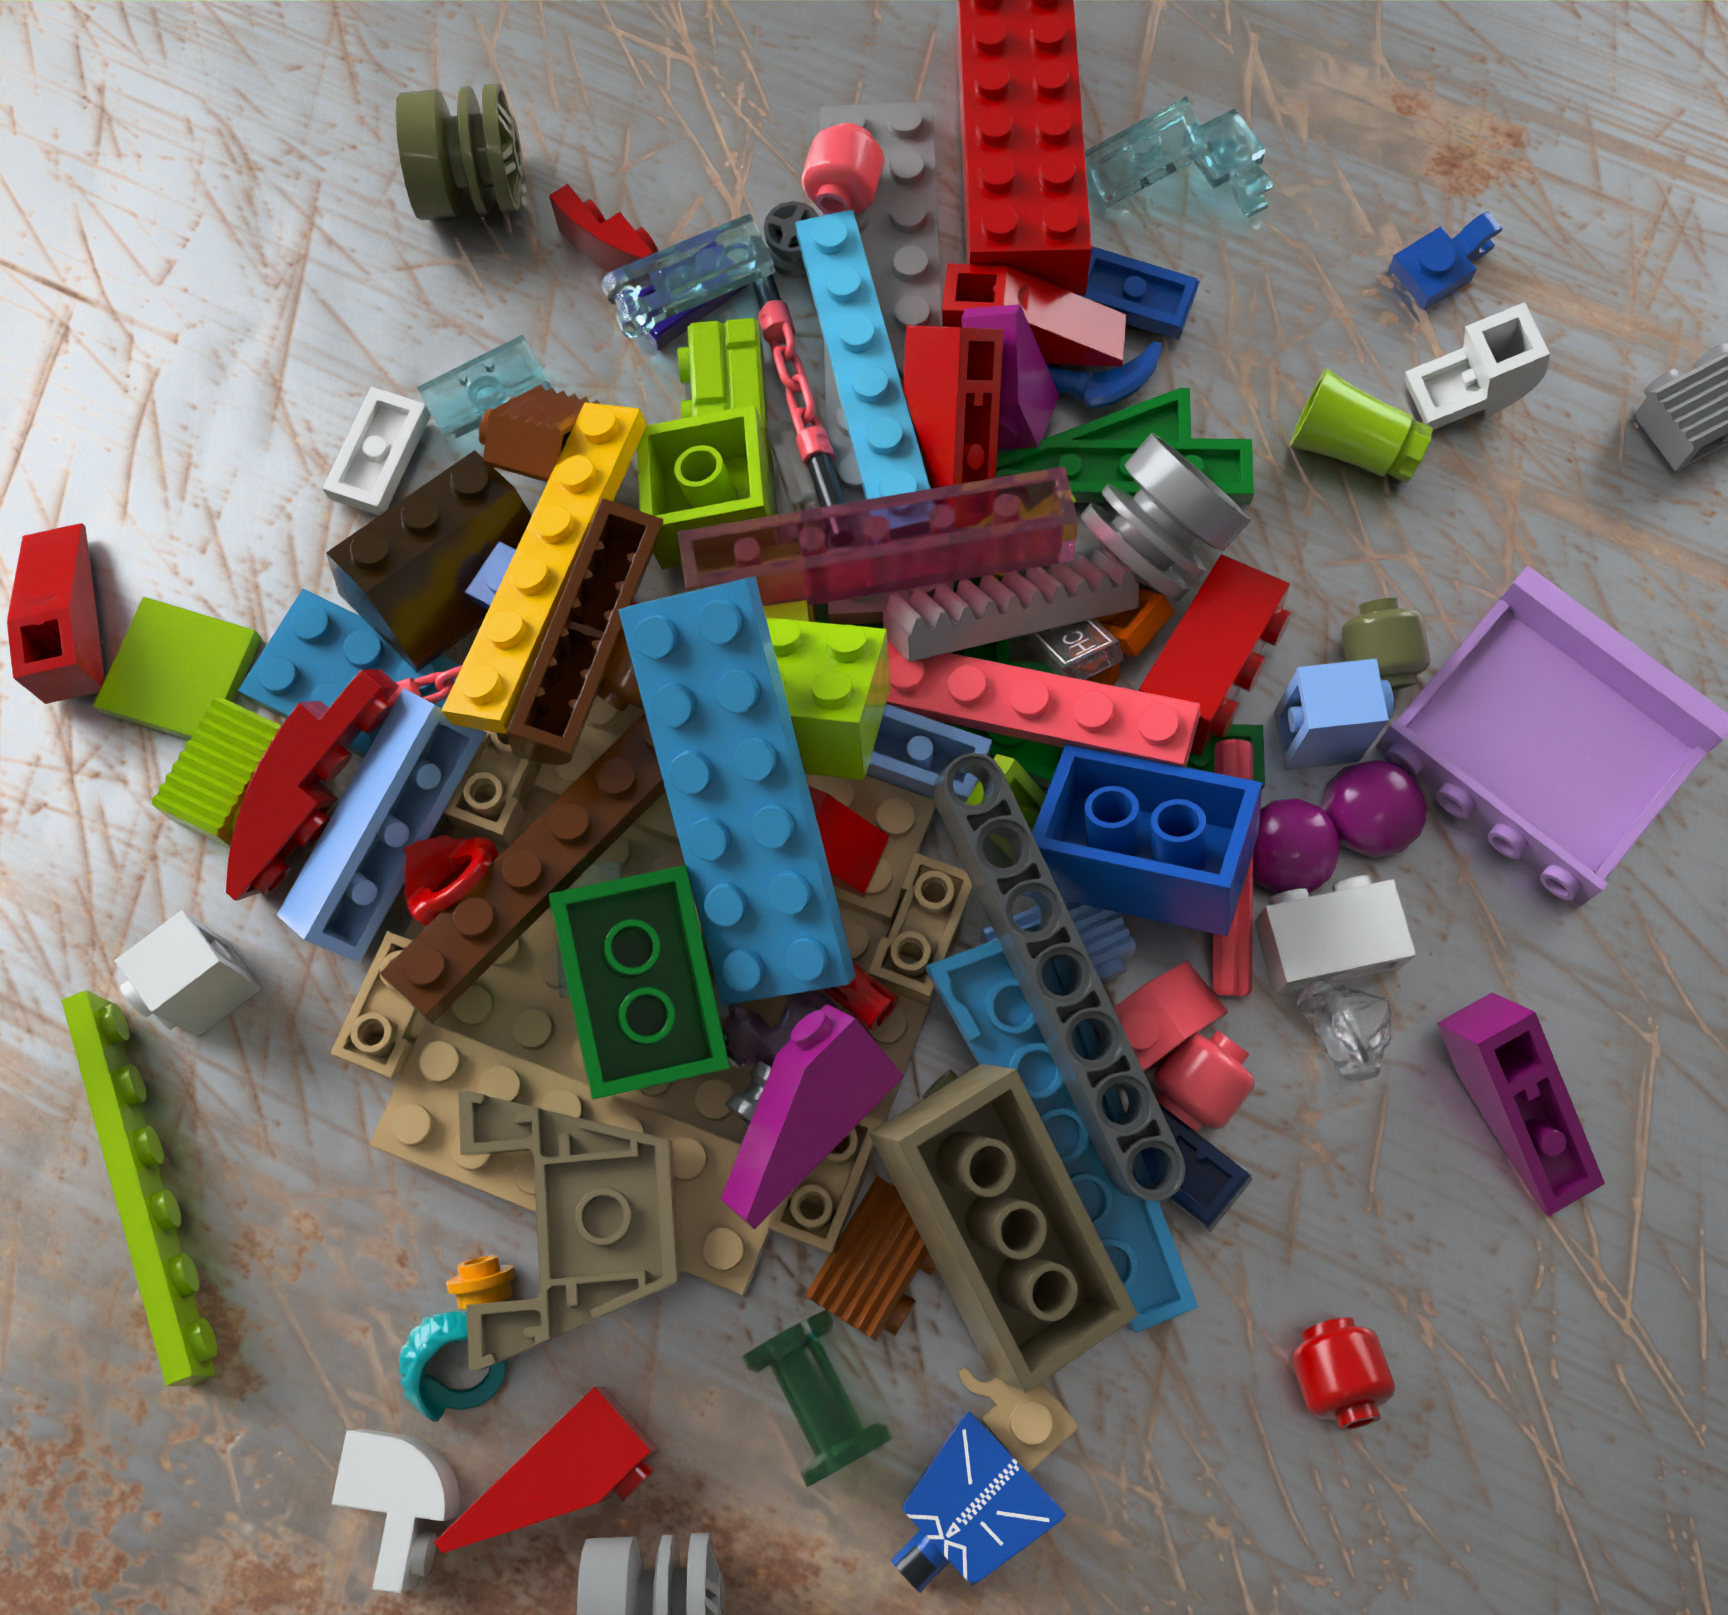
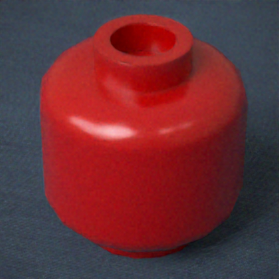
(1342, 1373)

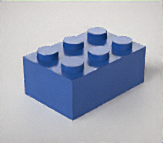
(1149, 837)

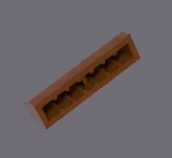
(583, 628)

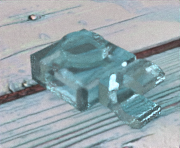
(1236, 160)

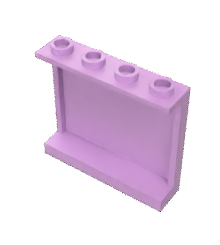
(1554, 736)

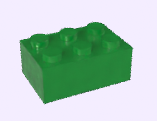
(638, 981)

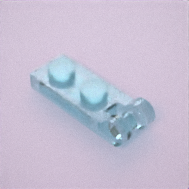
(687, 274)

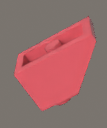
(1167, 1014)

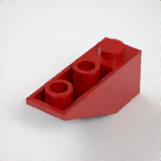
(1063, 323)
(55, 617)

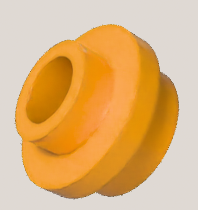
(481, 1281)

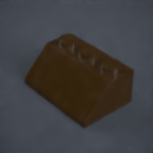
(420, 556)

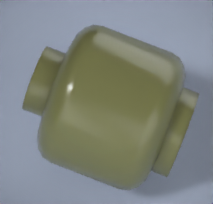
(1392, 637)

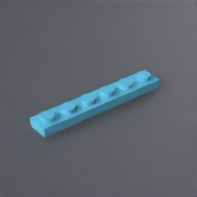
(861, 356)

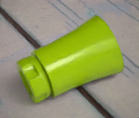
(1360, 429)

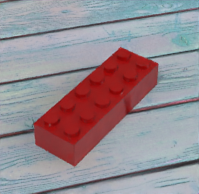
(1023, 139)

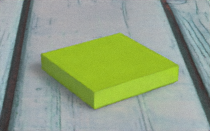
(175, 667)

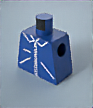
(972, 1509)

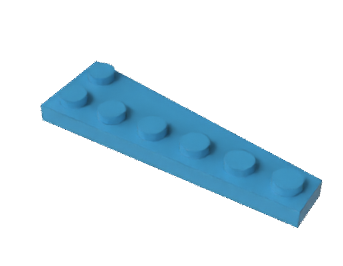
(1003, 1032)

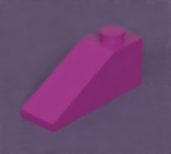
(1522, 1098)
(811, 1101)

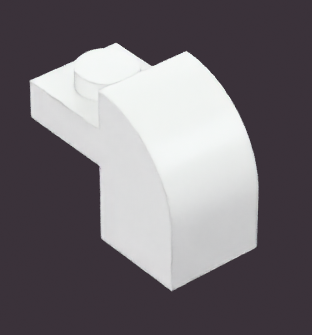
(1493, 370)
(410, 1485)

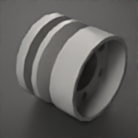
(1164, 518)
(616, 1583)

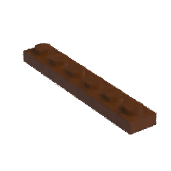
(518, 882)

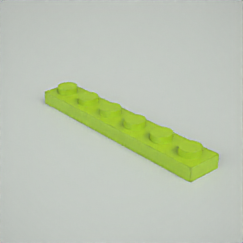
(145, 1208)

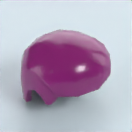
(1375, 807)
(1294, 846)

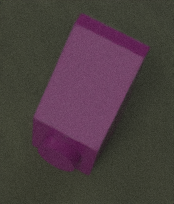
(1026, 384)

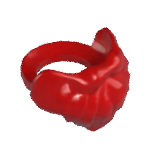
(443, 872)

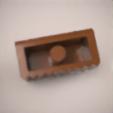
(529, 431)
(873, 1265)

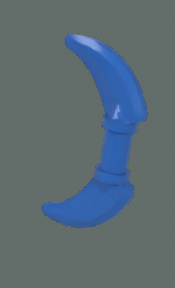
(1110, 385)

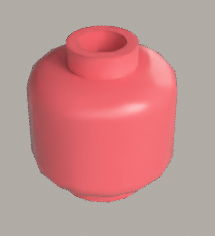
(843, 169)
(1204, 1081)

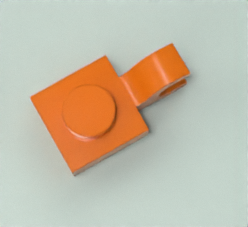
(1134, 629)

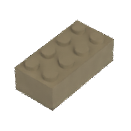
(1004, 1225)

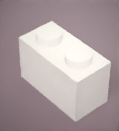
(1334, 934)
(185, 975)

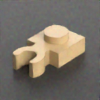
(1024, 1423)

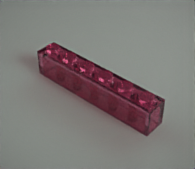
(891, 540)

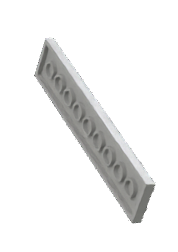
(904, 264)

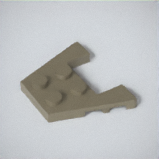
(599, 1216)

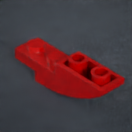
(285, 796)

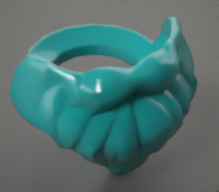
(426, 1391)

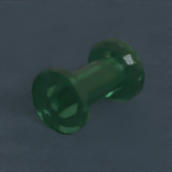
(816, 1397)

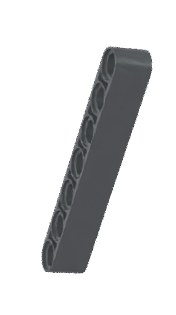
(1085, 996)

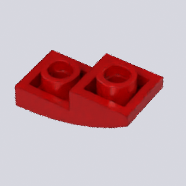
(605, 242)

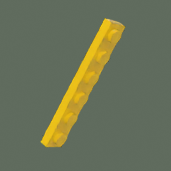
(531, 589)

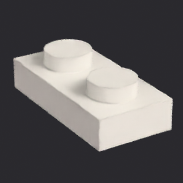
(376, 451)

